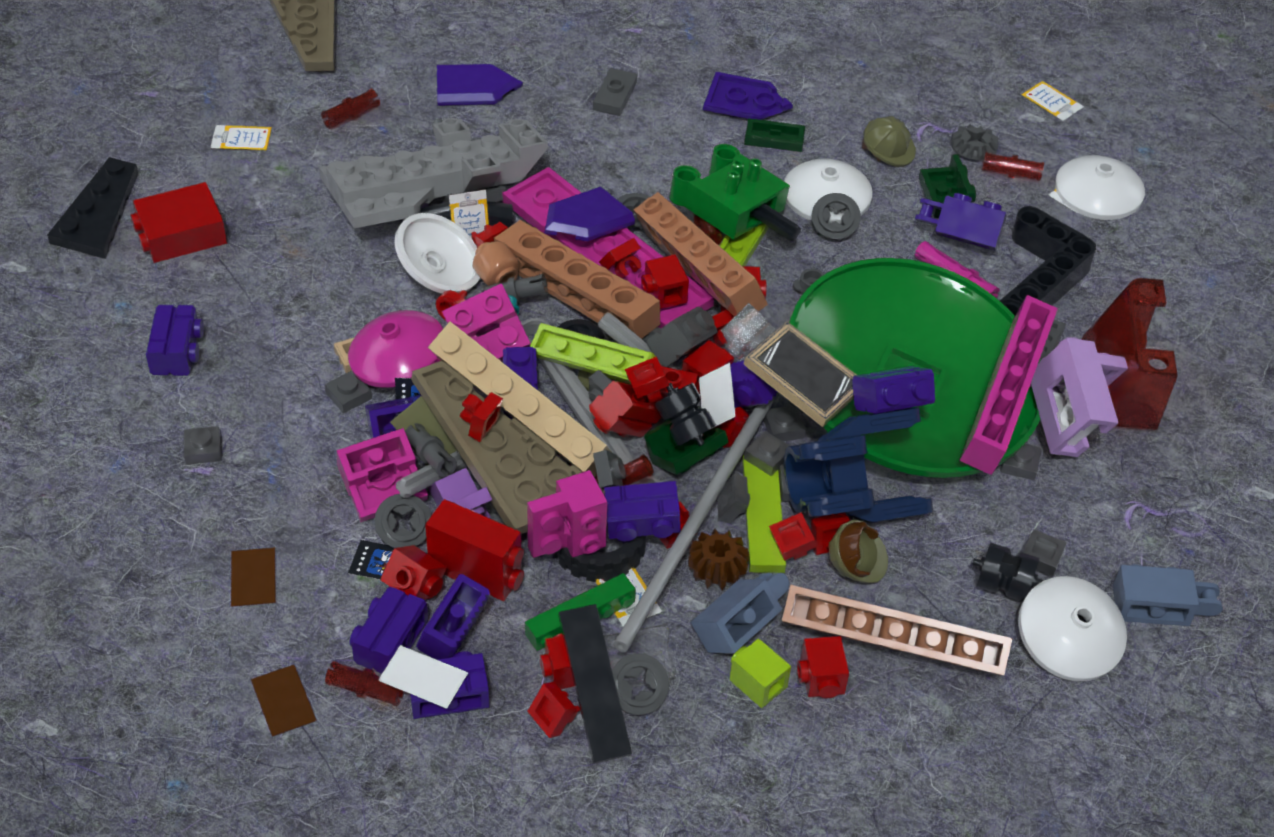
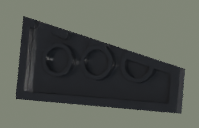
(93, 215)

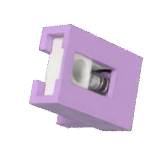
(1075, 394)

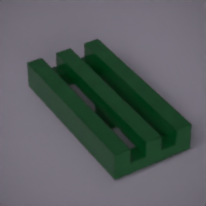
(774, 135)

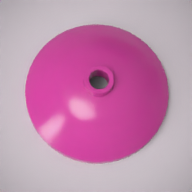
(393, 347)

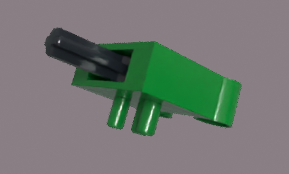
(734, 194)

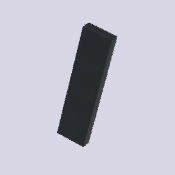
(594, 684)

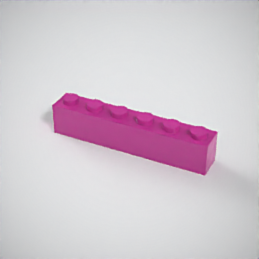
(1009, 385)

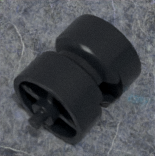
(687, 418)
(1007, 572)

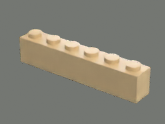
(519, 397)

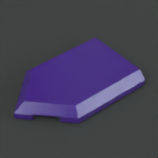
(473, 84)
(744, 97)
(588, 215)

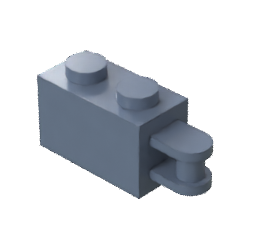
(1163, 595)
(740, 612)

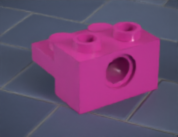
(489, 321)
(373, 469)
(569, 518)

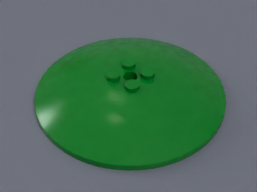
(921, 316)

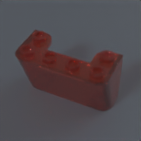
(1121, 330)

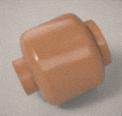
(495, 263)

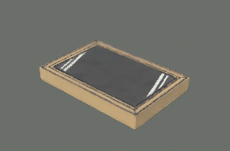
(803, 373)

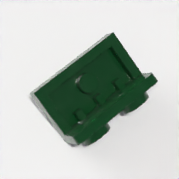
(946, 181)
(680, 458)

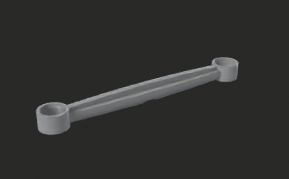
(579, 401)

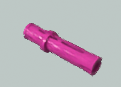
(933, 256)

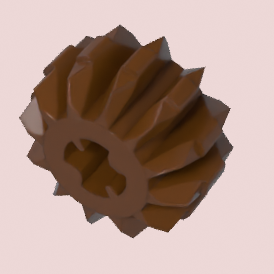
(718, 559)

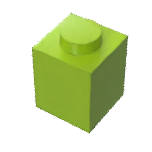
(759, 672)

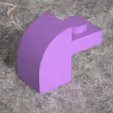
(462, 491)

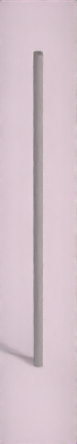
(690, 528)

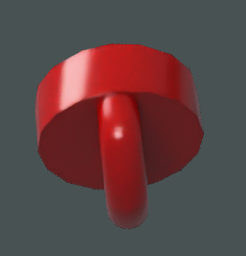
(449, 299)

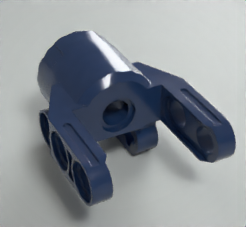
(832, 474)

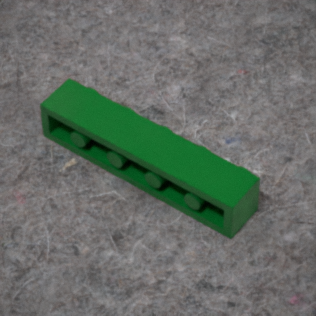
(608, 597)

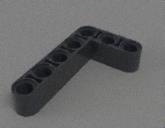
(1065, 256)

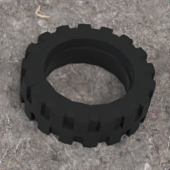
(604, 565)

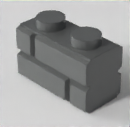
(682, 336)

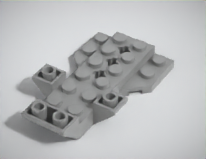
(395, 186)

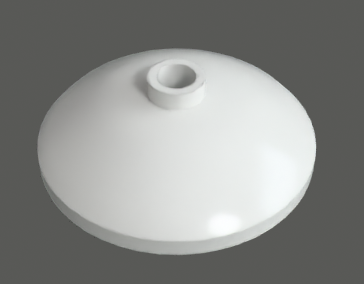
(826, 176)
(1100, 187)
(436, 253)
(1064, 642)

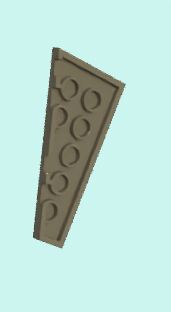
(310, 30)
(509, 458)

